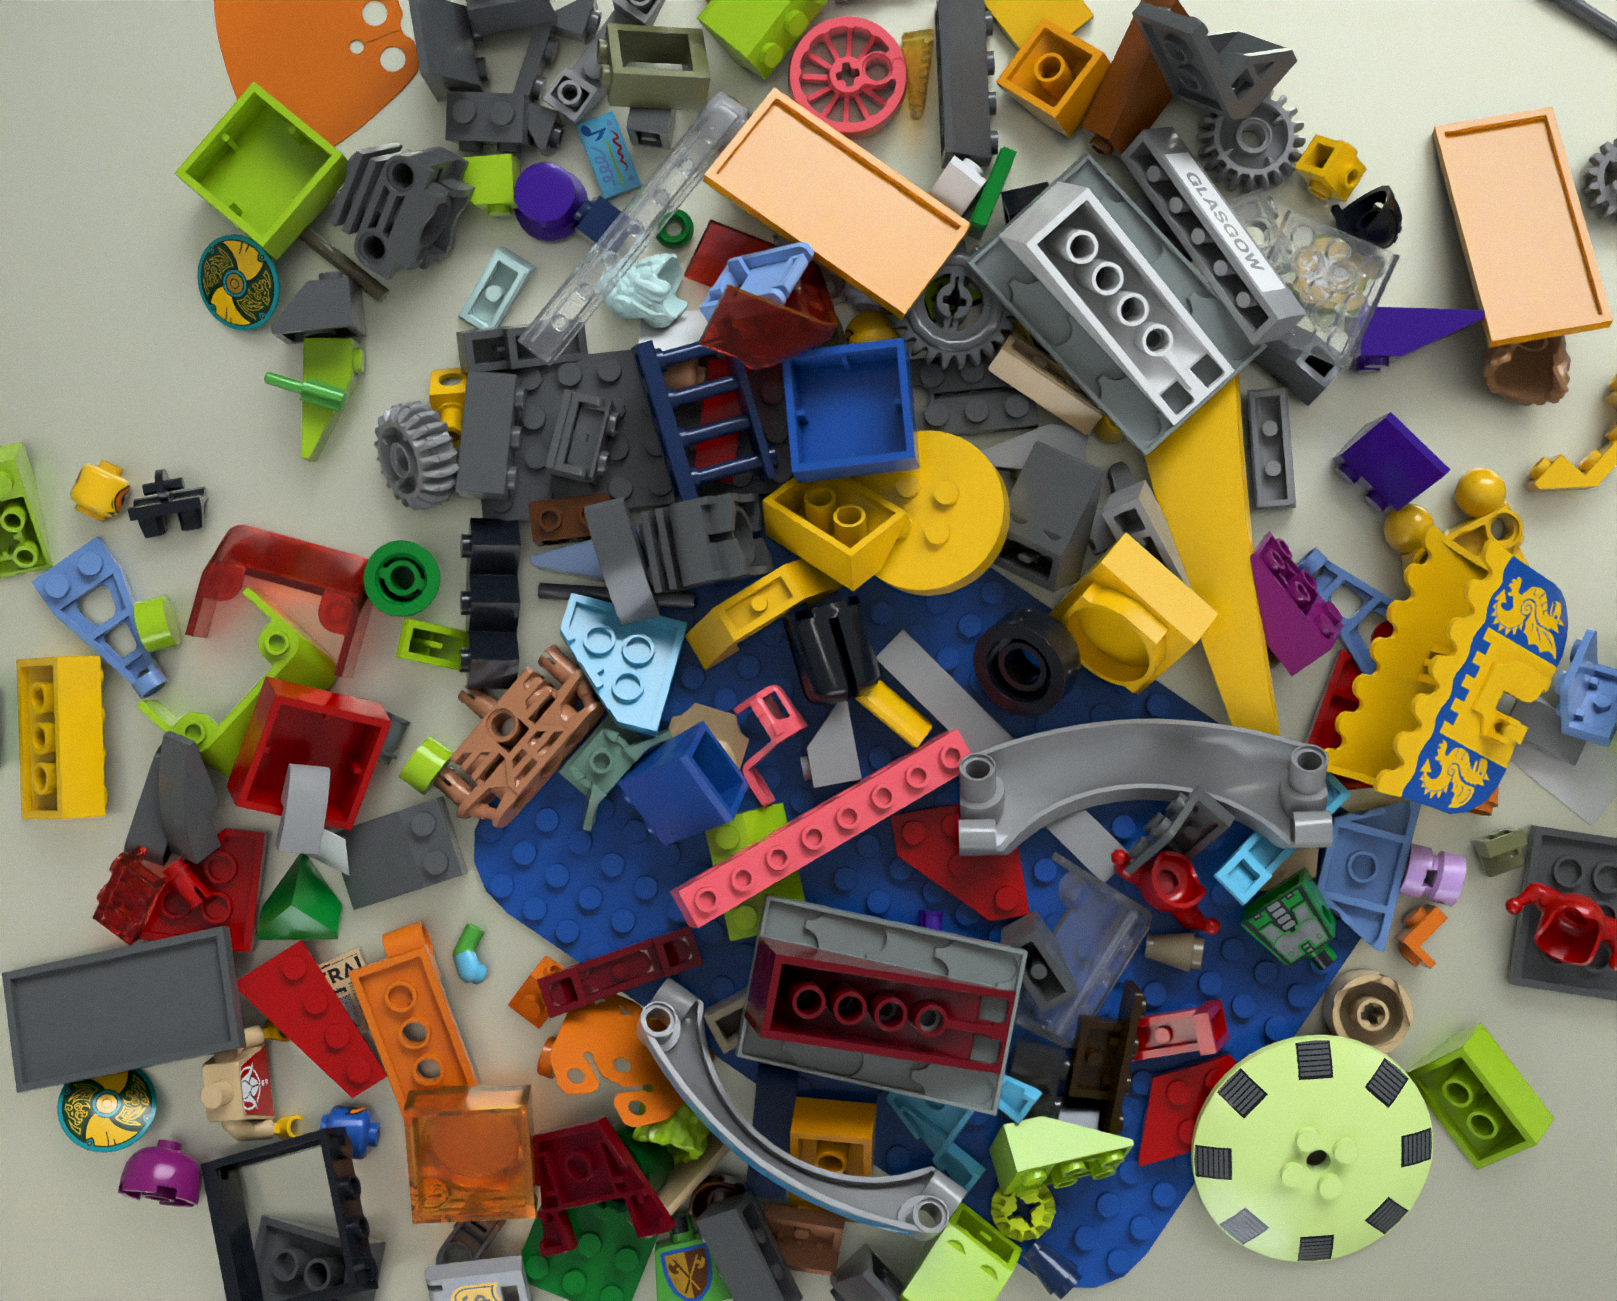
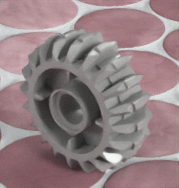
(1249, 164)
(416, 455)

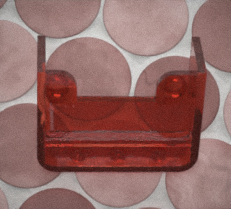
(752, 326)
(294, 564)

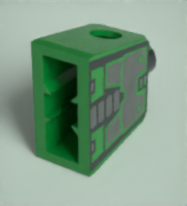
(1293, 921)

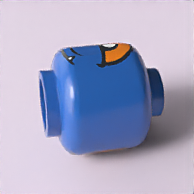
(359, 1127)

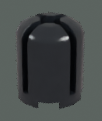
(832, 651)

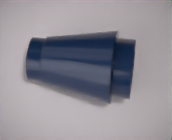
(1052, 1269)

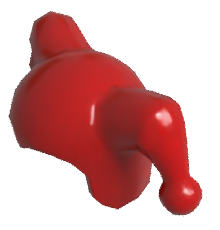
(1170, 886)
(1568, 925)

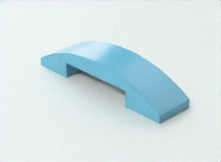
(1258, 857)

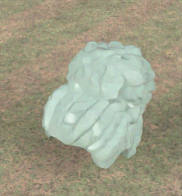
(649, 291)

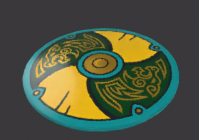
(238, 282)
(107, 1110)

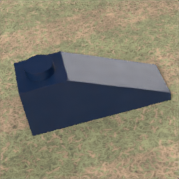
(772, 1119)

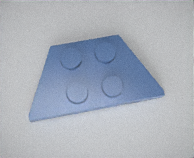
(1366, 867)

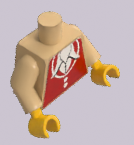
(240, 1089)

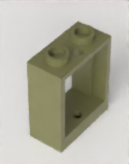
(654, 87)

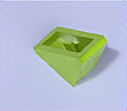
(430, 643)

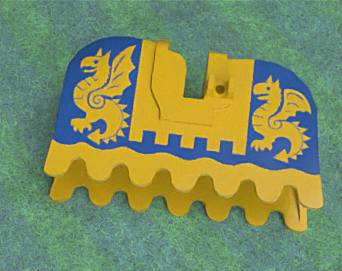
(1471, 636)

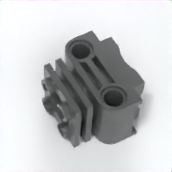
(401, 205)
(704, 542)

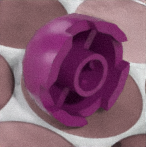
(162, 1175)

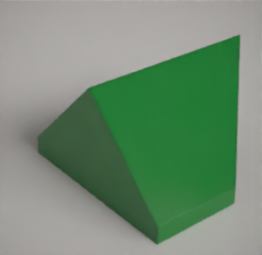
(301, 906)

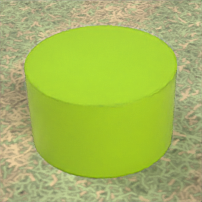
(157, 623)
(426, 765)

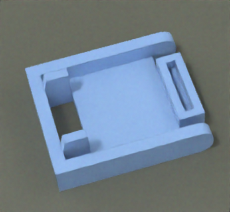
(763, 273)

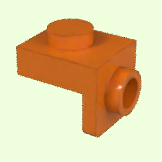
(1419, 927)
(529, 999)

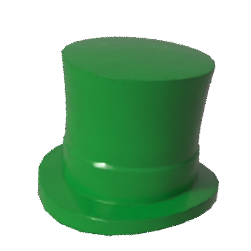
(401, 578)

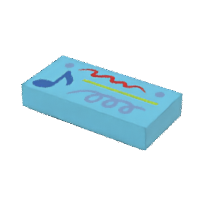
(609, 156)

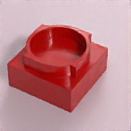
(311, 729)

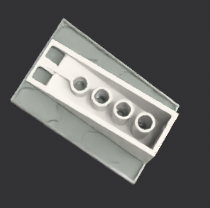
(1114, 304)

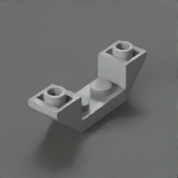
(579, 89)

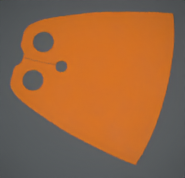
(306, 61)

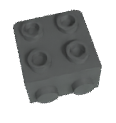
(1185, 829)

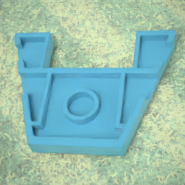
(942, 1123)

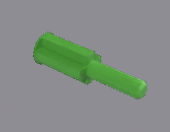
(311, 391)

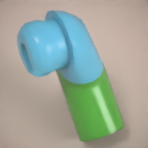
(465, 957)

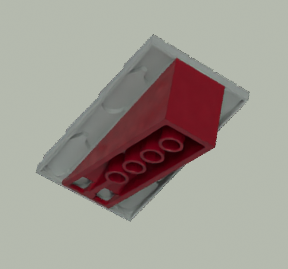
(881, 1003)

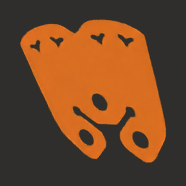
(608, 1037)

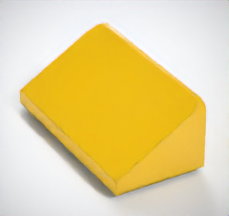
(896, 714)

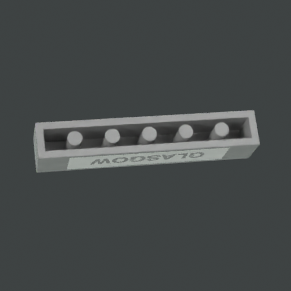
(1212, 235)

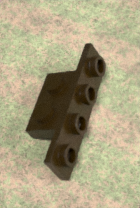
(1104, 1055)

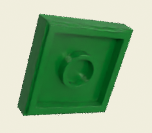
(991, 192)

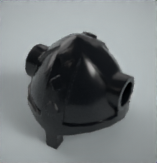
(1370, 222)

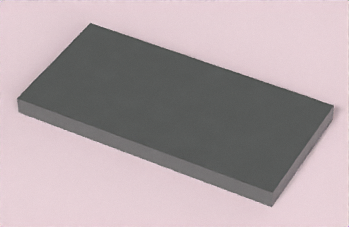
(123, 1009)

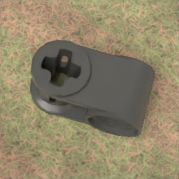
(471, 1238)

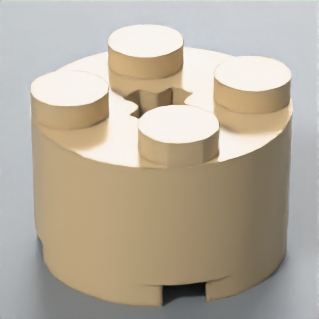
(1347, 1000)

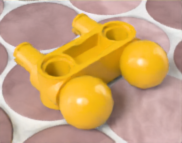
(1480, 495)

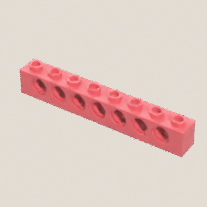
(820, 829)

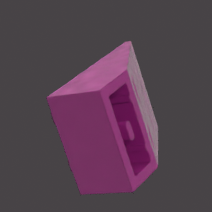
(1293, 614)

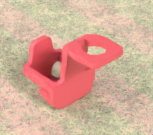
(778, 728)

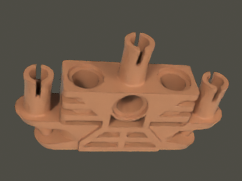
(541, 739)

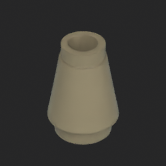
(1176, 950)

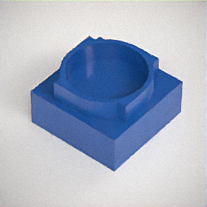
(851, 411)

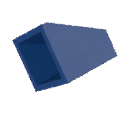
(685, 785)

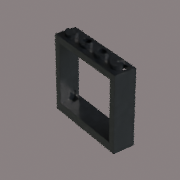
(232, 1226)

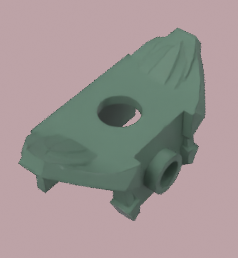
(604, 760)

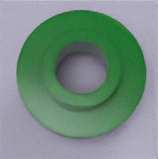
(681, 240)

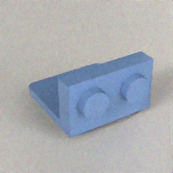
(1587, 694)

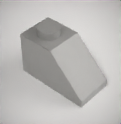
(832, 751)

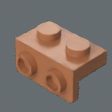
(806, 1237)

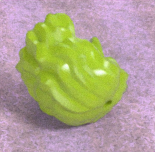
(681, 1133)

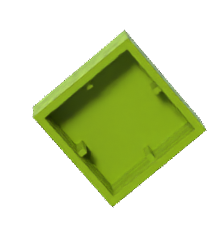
(265, 171)

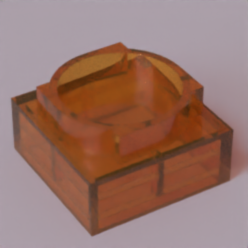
(470, 1153)

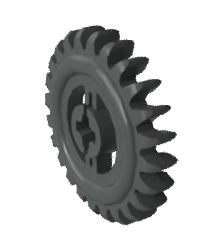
(948, 341)

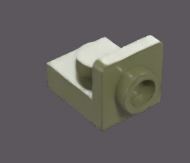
(1501, 850)

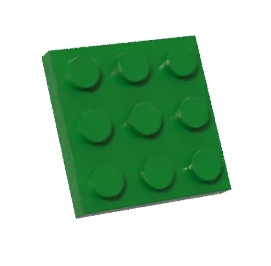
(602, 1266)

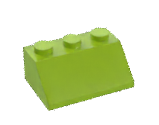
(758, 31)
(732, 837)
(1480, 1097)

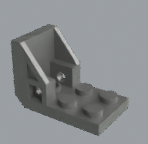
(1212, 70)

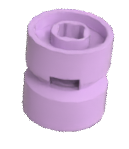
(1443, 878)

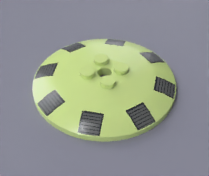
(1300, 1100)

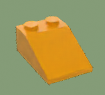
(833, 1138)

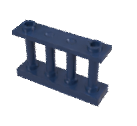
(676, 441)

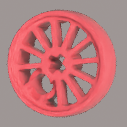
(862, 85)

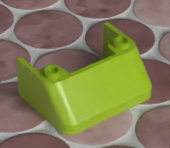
(294, 659)

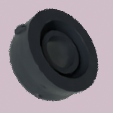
(1009, 675)

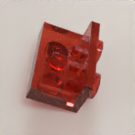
(128, 896)

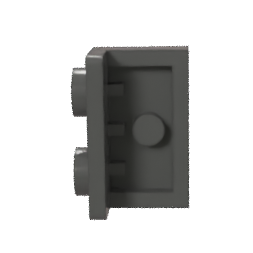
(488, 119)

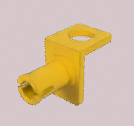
(449, 400)

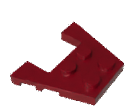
(589, 1166)

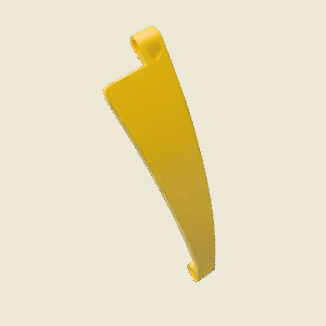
(1206, 504)

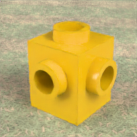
(1330, 168)

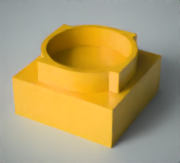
(1132, 616)

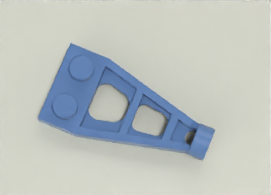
(77, 577)
(1373, 601)

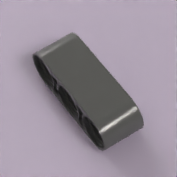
(147, 822)

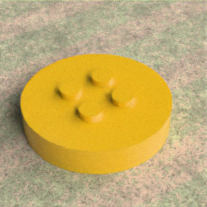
(954, 516)

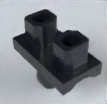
(152, 510)

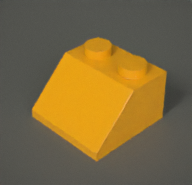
(1055, 76)

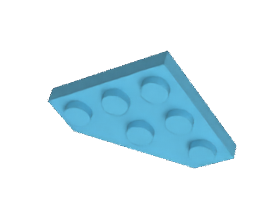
(625, 663)

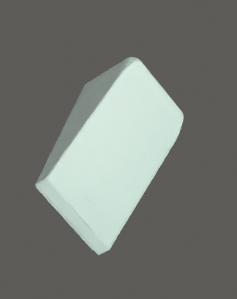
(496, 289)

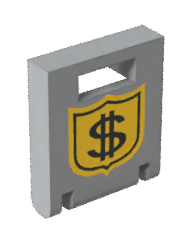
(478, 1280)

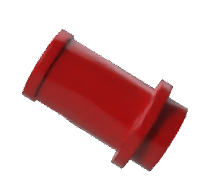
(186, 883)

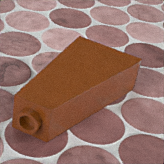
(1130, 93)

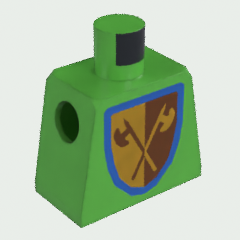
(686, 1266)

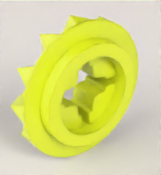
(1017, 1227)

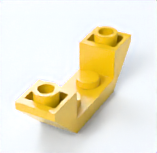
(1561, 475)
(756, 607)

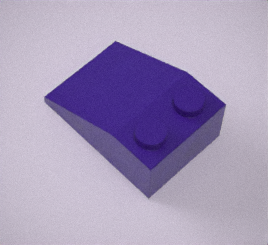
(1402, 331)
(1389, 464)

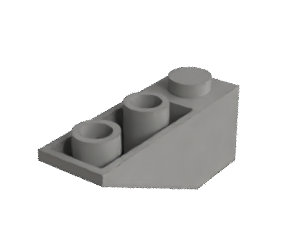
(1013, 453)

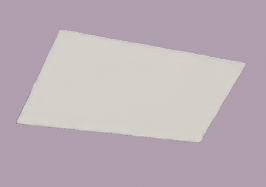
(1583, 787)

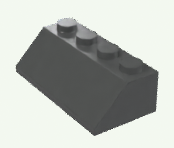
(963, 81)

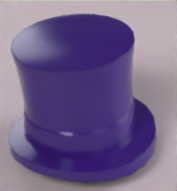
(547, 200)

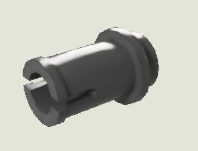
(393, 738)

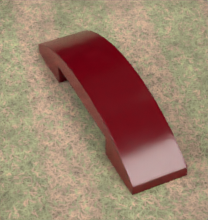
(619, 971)

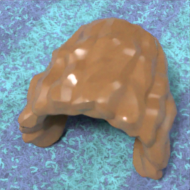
(1529, 371)

